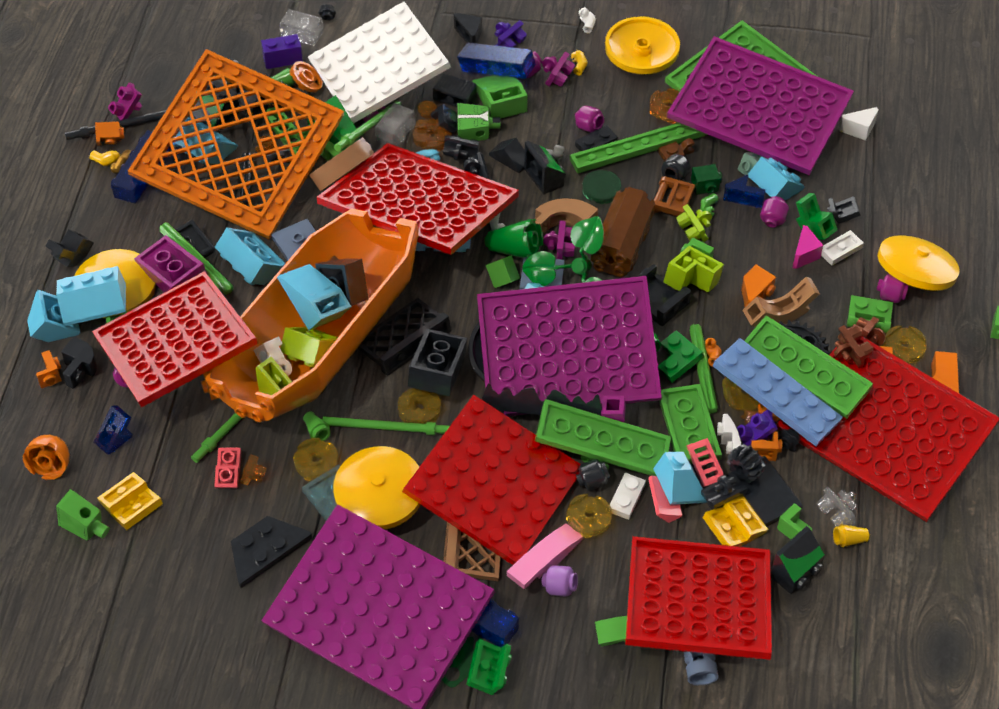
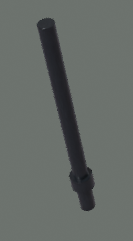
(85, 131)

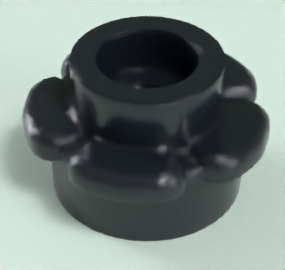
(327, 12)

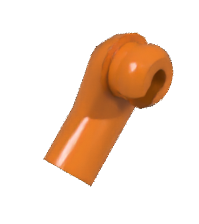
(712, 350)

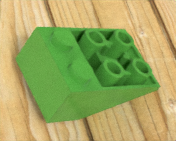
(502, 95)

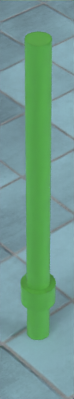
(348, 139)
(429, 428)
(210, 443)

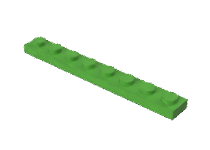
(632, 146)

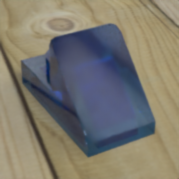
(740, 193)
(113, 430)

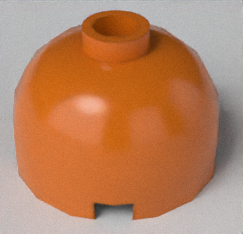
(46, 456)

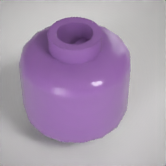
(560, 580)

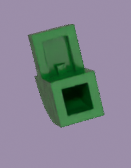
(818, 221)

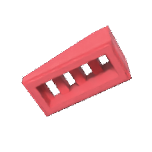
(712, 459)

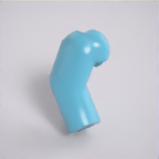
(431, 153)

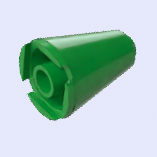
(517, 239)

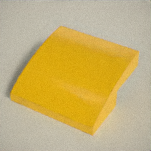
(130, 501)
(735, 523)

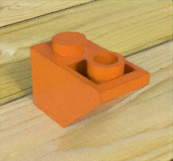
(757, 284)

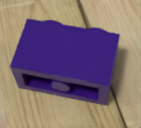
(281, 51)

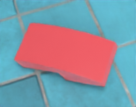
(228, 468)

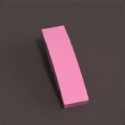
(543, 555)

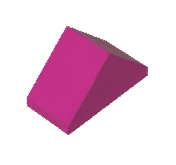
(808, 248)

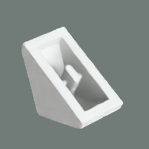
(858, 123)

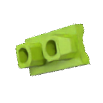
(688, 217)

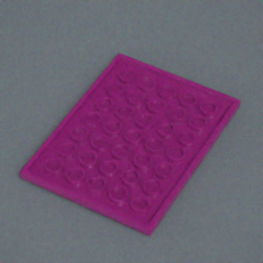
(760, 105)
(571, 340)
(378, 608)

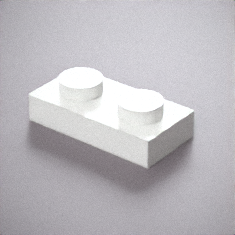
(841, 247)
(627, 495)

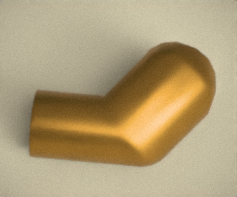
(115, 167)

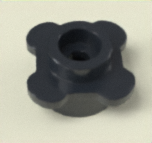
(790, 439)

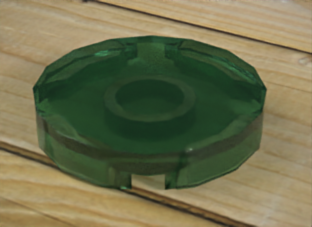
(601, 186)

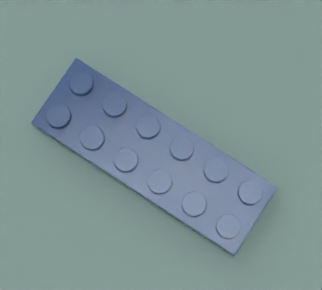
(777, 391)

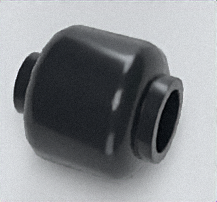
(676, 167)
(593, 474)

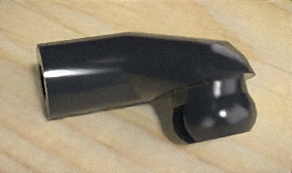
(273, 156)

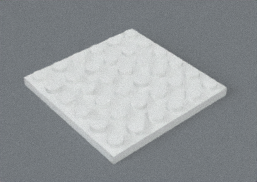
(379, 62)

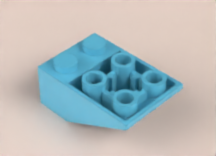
(314, 296)

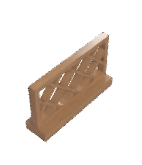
(453, 547)

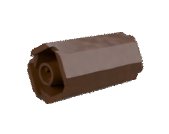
(624, 231)

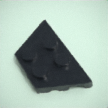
(265, 546)

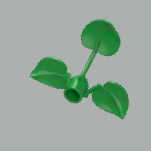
(585, 234)

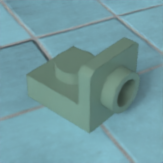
(748, 162)

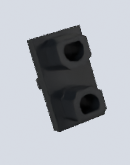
(460, 148)
(476, 165)
(723, 491)

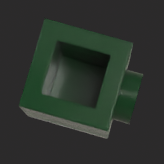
(706, 179)

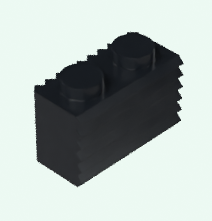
(454, 90)

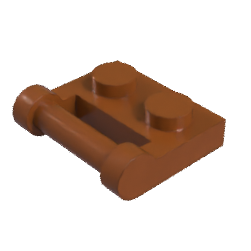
(679, 196)

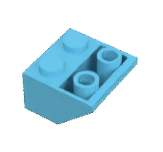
(775, 178)

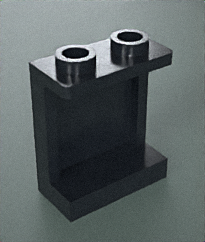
(664, 300)

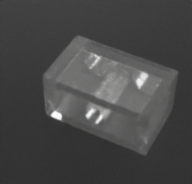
(306, 26)
(395, 125)

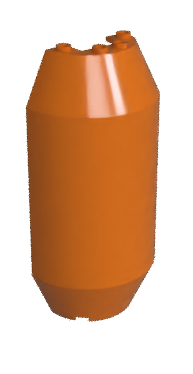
(387, 270)

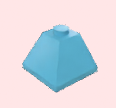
(46, 320)
(678, 479)

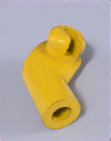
(580, 58)
(106, 158)

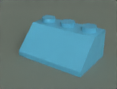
(225, 145)
(249, 256)
(91, 295)

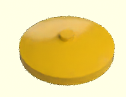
(642, 45)
(918, 262)
(139, 285)
(373, 484)

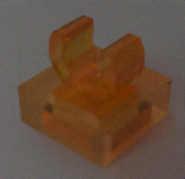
(252, 471)

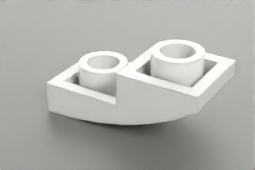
(728, 433)

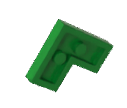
(682, 358)

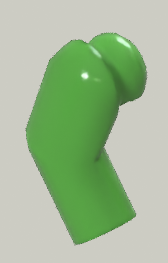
(707, 202)

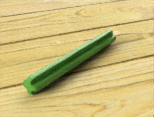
(217, 278)
(704, 369)

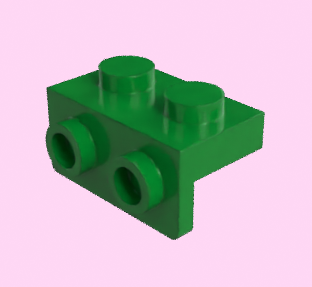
(489, 667)

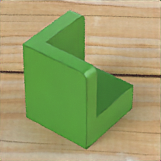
(502, 271)
(790, 523)

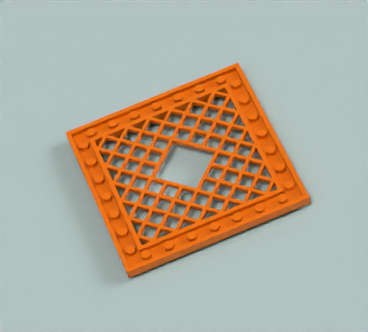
(216, 67)

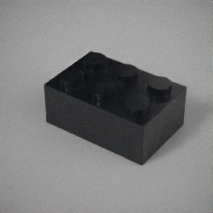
(437, 362)

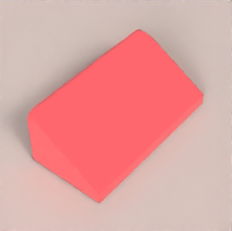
(662, 506)

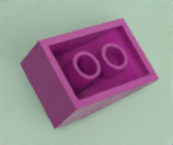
(169, 264)

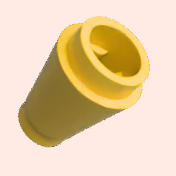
(849, 535)

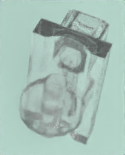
(831, 501)

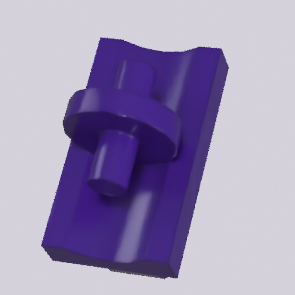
(506, 33)
(759, 428)

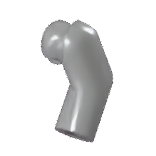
(558, 151)

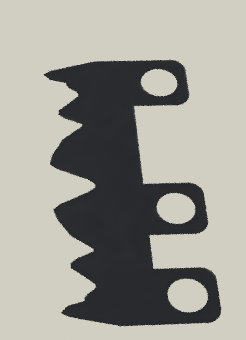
(528, 401)

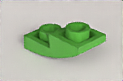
(611, 630)

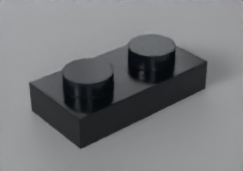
(597, 138)

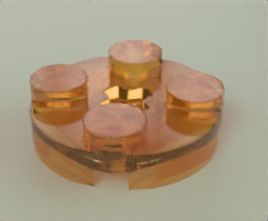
(659, 101)
(423, 139)

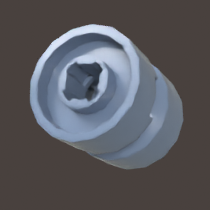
(700, 668)

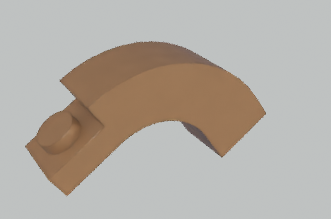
(341, 163)
(566, 210)
(784, 308)

